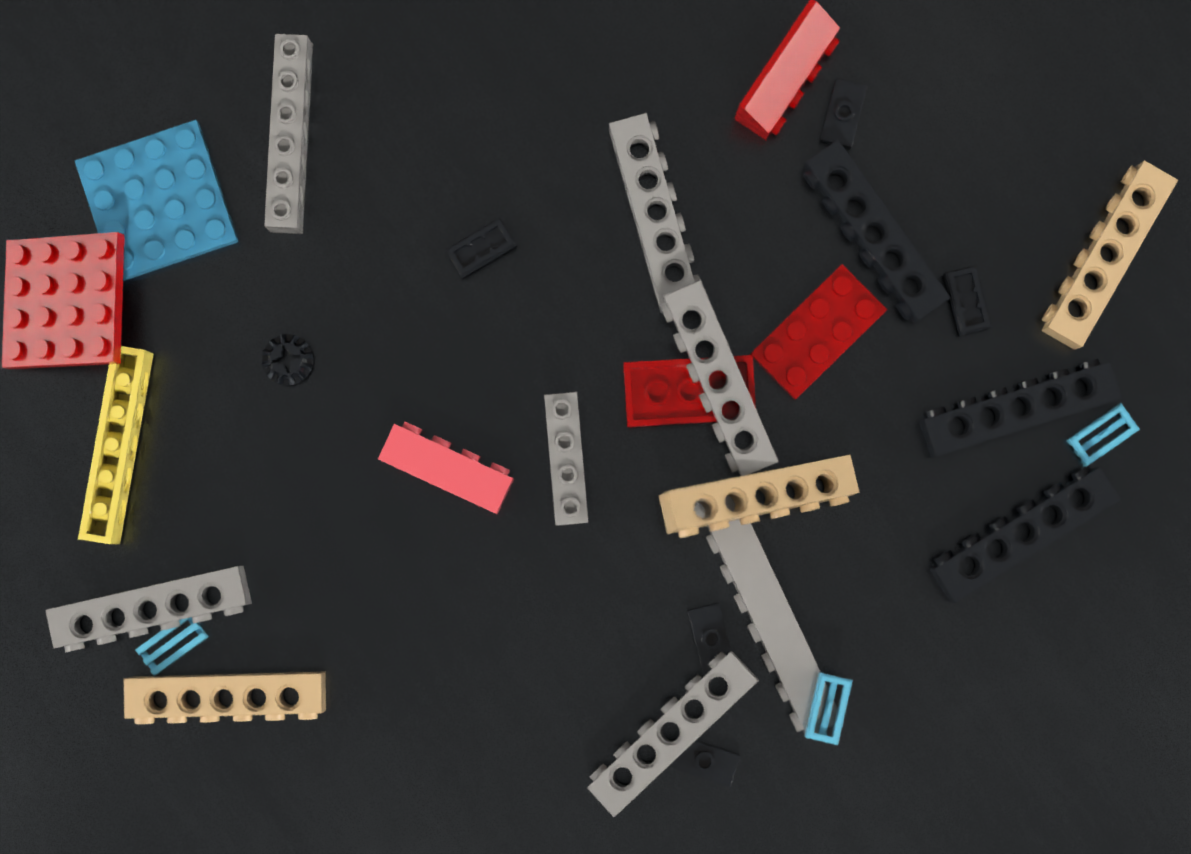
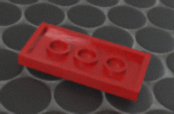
(818, 332)
(665, 394)

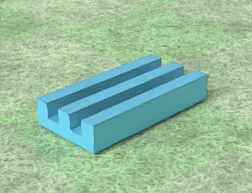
(1080, 450)
(149, 659)
(834, 680)

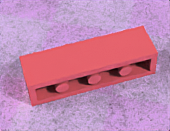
(445, 468)

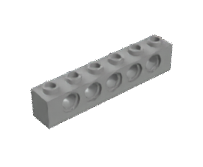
(288, 134)
(624, 136)
(760, 451)
(65, 620)
(617, 796)

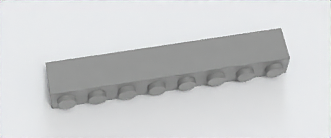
(770, 617)

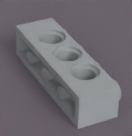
(566, 458)

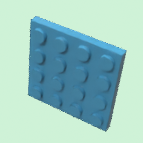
(160, 197)

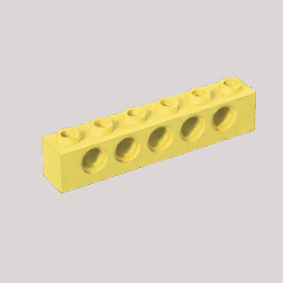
(116, 447)

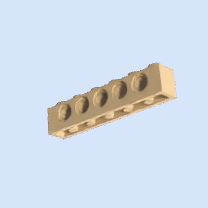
(1155, 188)
(835, 474)
(140, 693)

